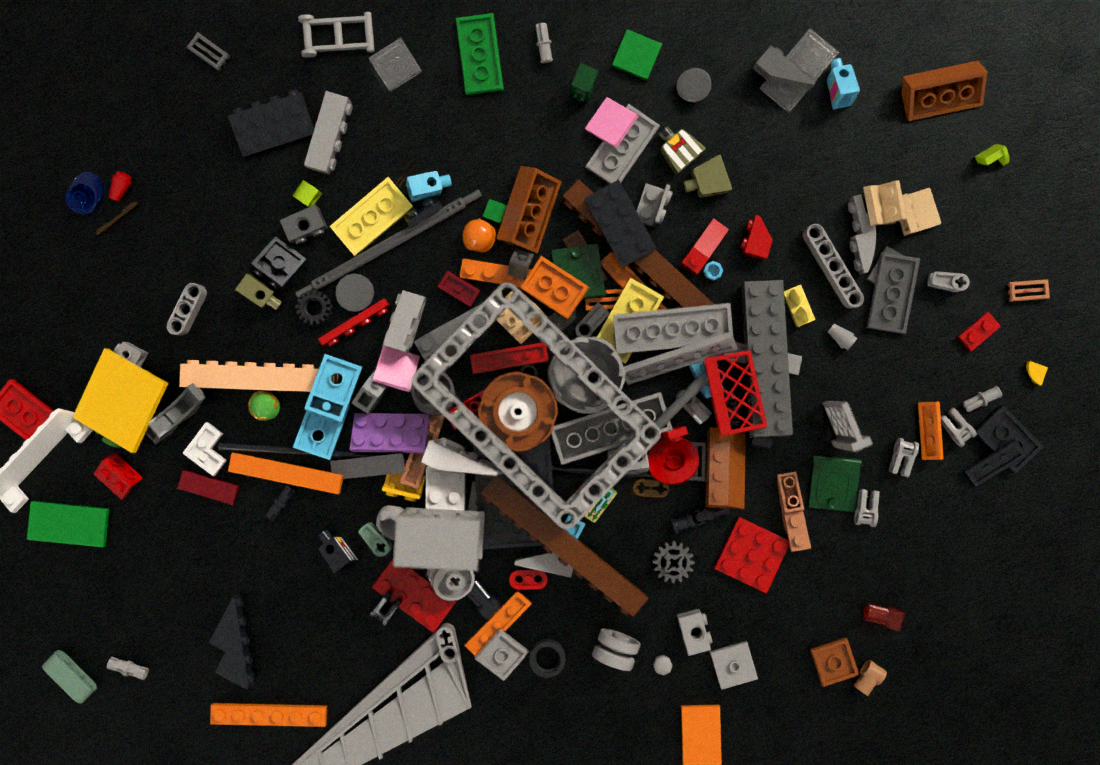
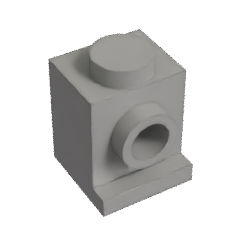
(136, 354)

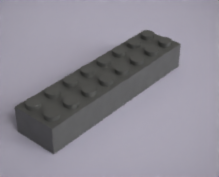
(767, 339)

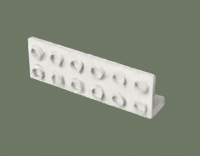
(34, 451)

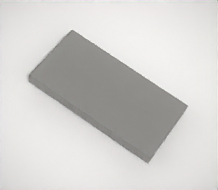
(614, 163)

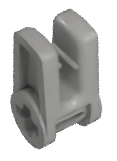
(946, 281)
(964, 430)
(908, 454)
(871, 512)

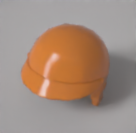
(478, 235)

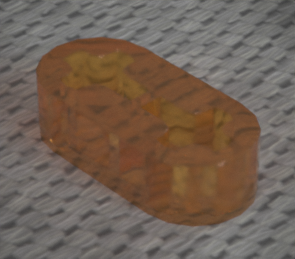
(649, 492)

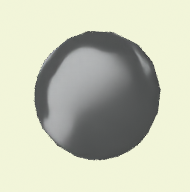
(694, 85)

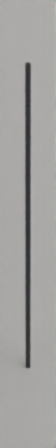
(349, 455)

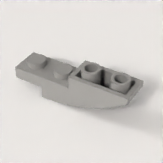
(864, 242)

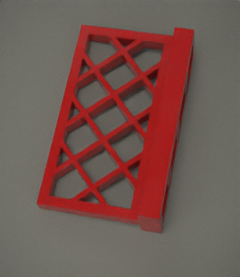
(719, 400)

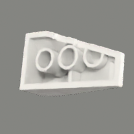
(451, 456)

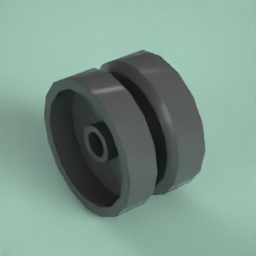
(423, 403)

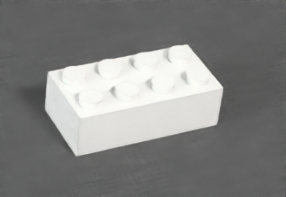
(445, 490)

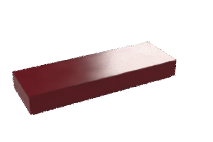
(208, 487)

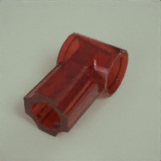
(888, 617)

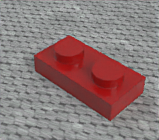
(978, 331)
(675, 434)

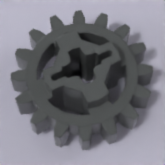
(679, 556)

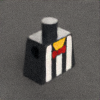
(336, 552)

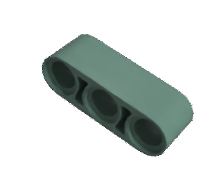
(69, 676)

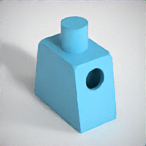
(420, 190)

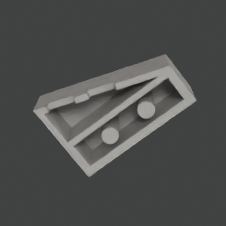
(404, 321)

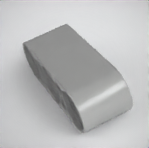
(178, 313)

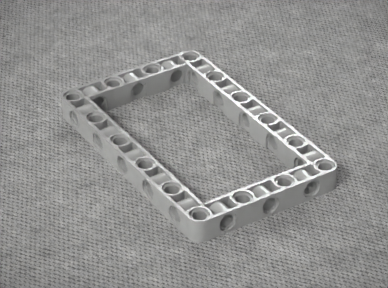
(605, 476)

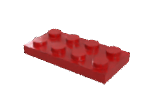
(417, 594)

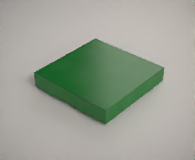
(637, 54)

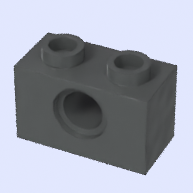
(293, 223)

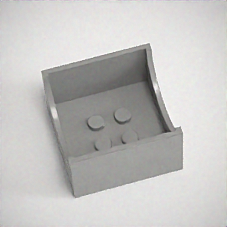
(439, 538)

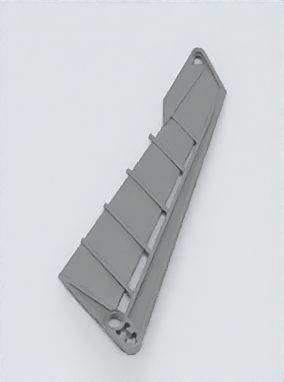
(419, 708)

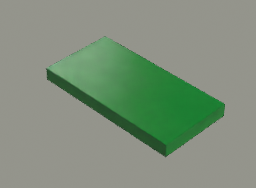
(479, 54)
(68, 524)

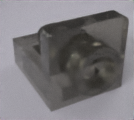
(561, 322)

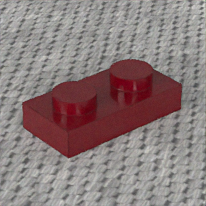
(459, 288)

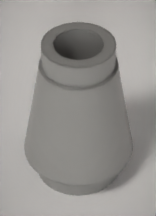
(842, 336)

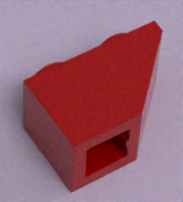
(758, 239)

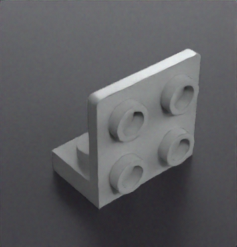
(652, 203)

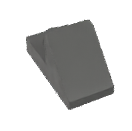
(520, 263)

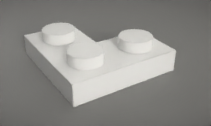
(201, 449)

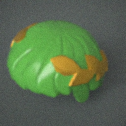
(264, 405)

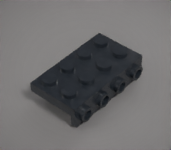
(271, 123)

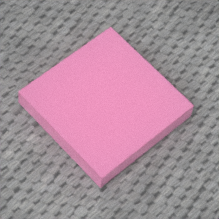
(611, 122)
(396, 368)

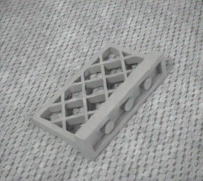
(845, 427)

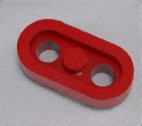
(528, 579)

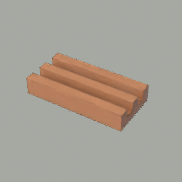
(1012, 291)

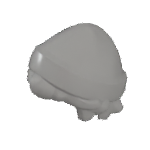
(387, 521)

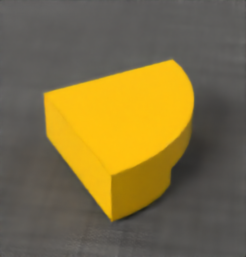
(1036, 372)

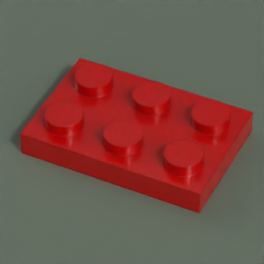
(22, 409)

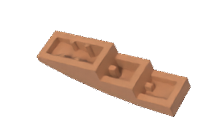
(414, 467)

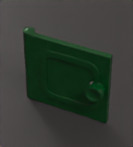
(585, 268)
(834, 479)

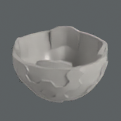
(573, 391)

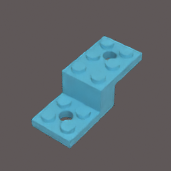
(327, 407)

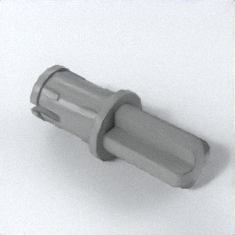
(543, 43)
(982, 399)

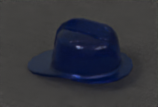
(84, 193)

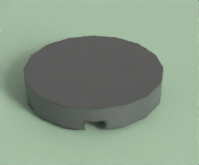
(355, 292)

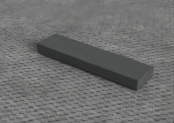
(369, 466)

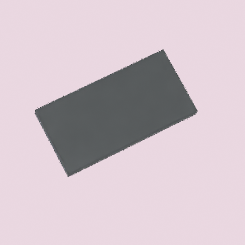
(893, 293)

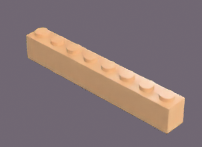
(249, 376)

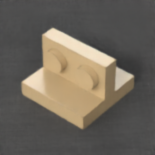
(884, 203)

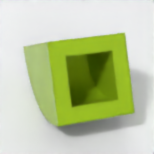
(307, 194)

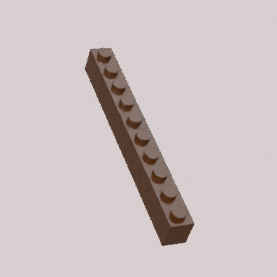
(654, 266)
(565, 545)

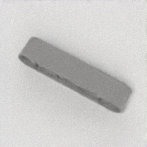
(841, 271)

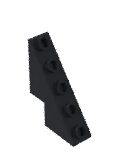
(232, 639)

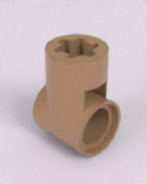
(870, 676)

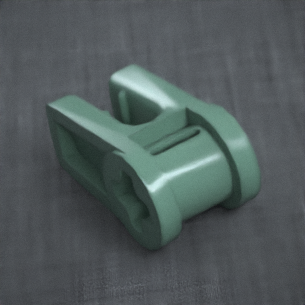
(374, 538)

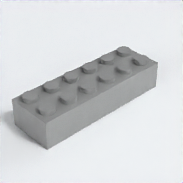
(602, 429)

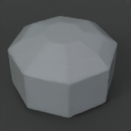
(662, 664)

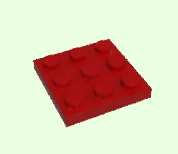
(752, 554)

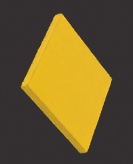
(120, 400)

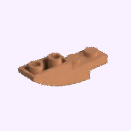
(792, 511)

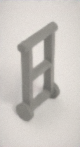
(311, 51)

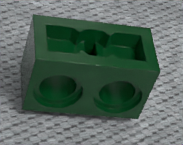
(584, 83)

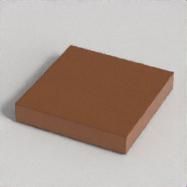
(834, 662)

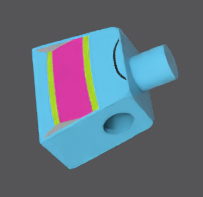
(842, 84)

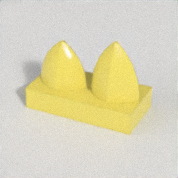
(798, 306)

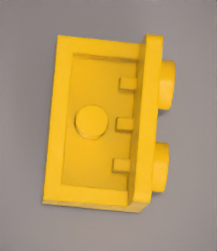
(393, 487)

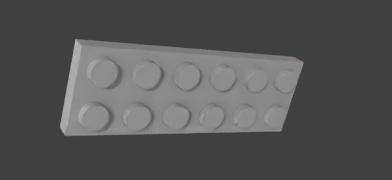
(670, 327)

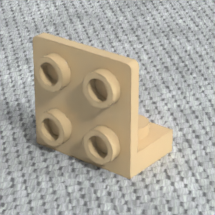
(919, 211)
(514, 325)

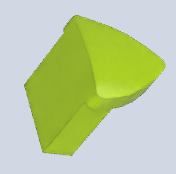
(992, 154)

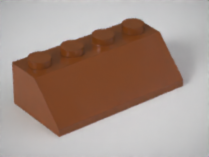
(944, 90)
(529, 209)
(725, 470)

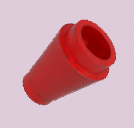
(119, 185)

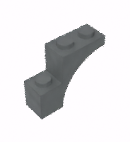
(180, 410)

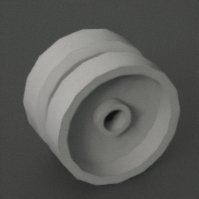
(450, 583)
(616, 649)

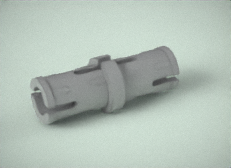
(127, 668)

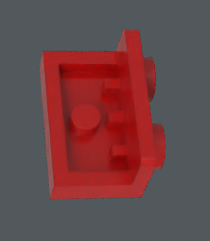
(117, 475)

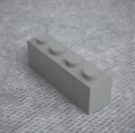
(328, 132)

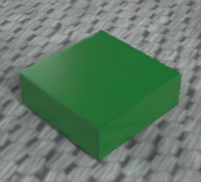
(494, 211)

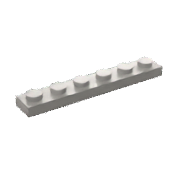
(680, 358)

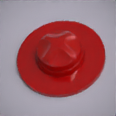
(673, 461)

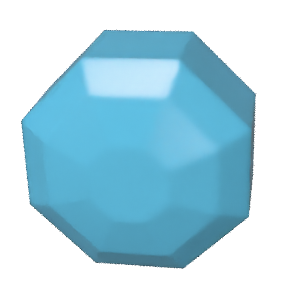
(712, 270)

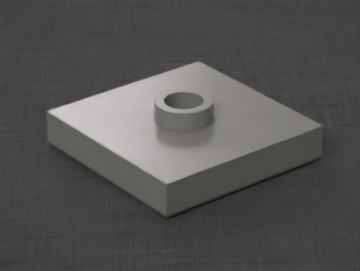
(501, 654)
(733, 665)

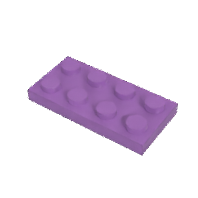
(390, 433)

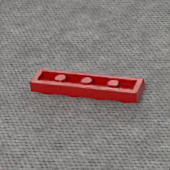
(362, 319)
(509, 358)

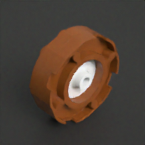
(537, 408)

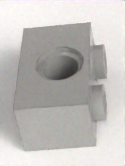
(697, 643)

